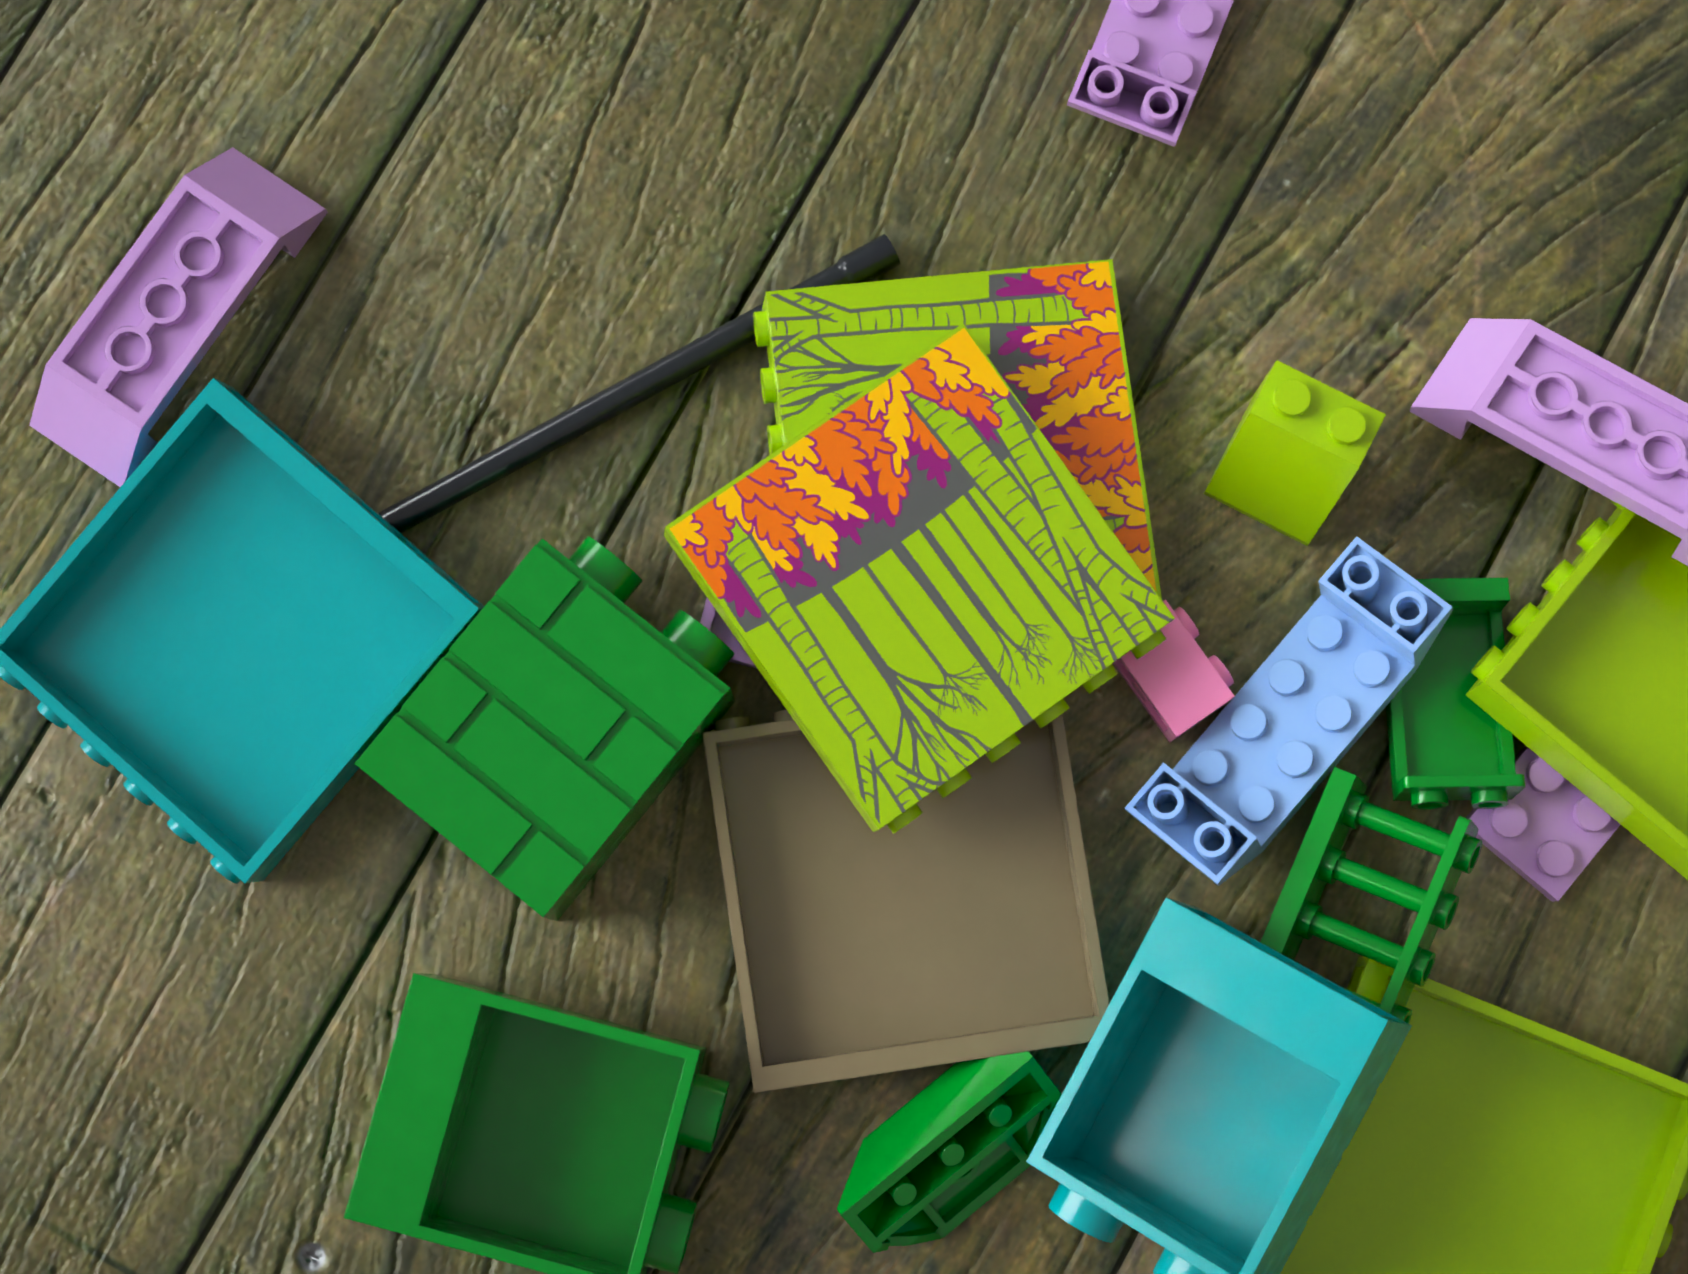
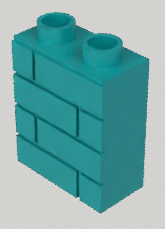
(1214, 1099)

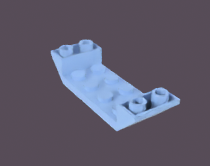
(1294, 715)

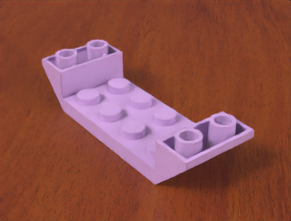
(1149, 64)
(167, 309)
(1569, 414)

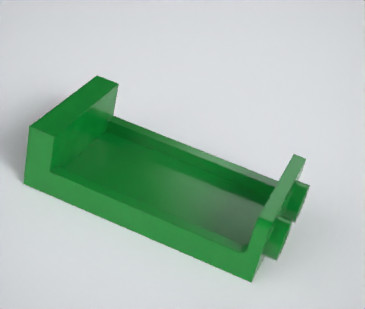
(1437, 735)

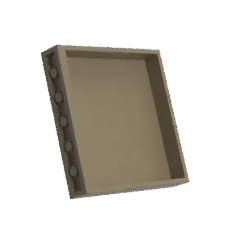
(910, 943)

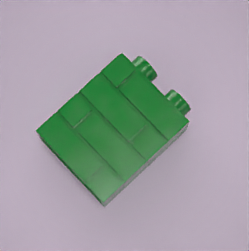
(553, 723)
(534, 1133)

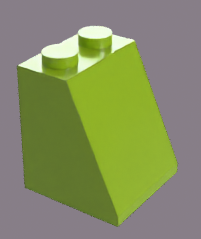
(1294, 453)

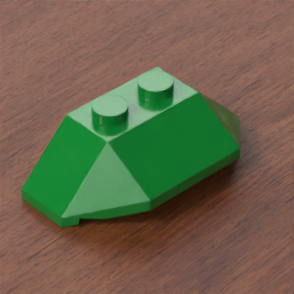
(947, 1151)

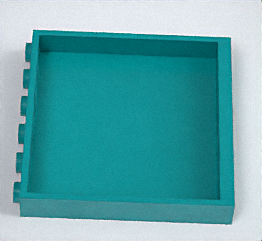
(233, 633)

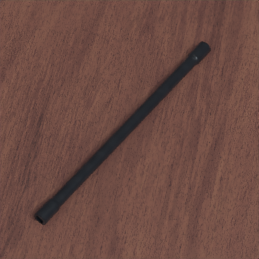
(855, 267)

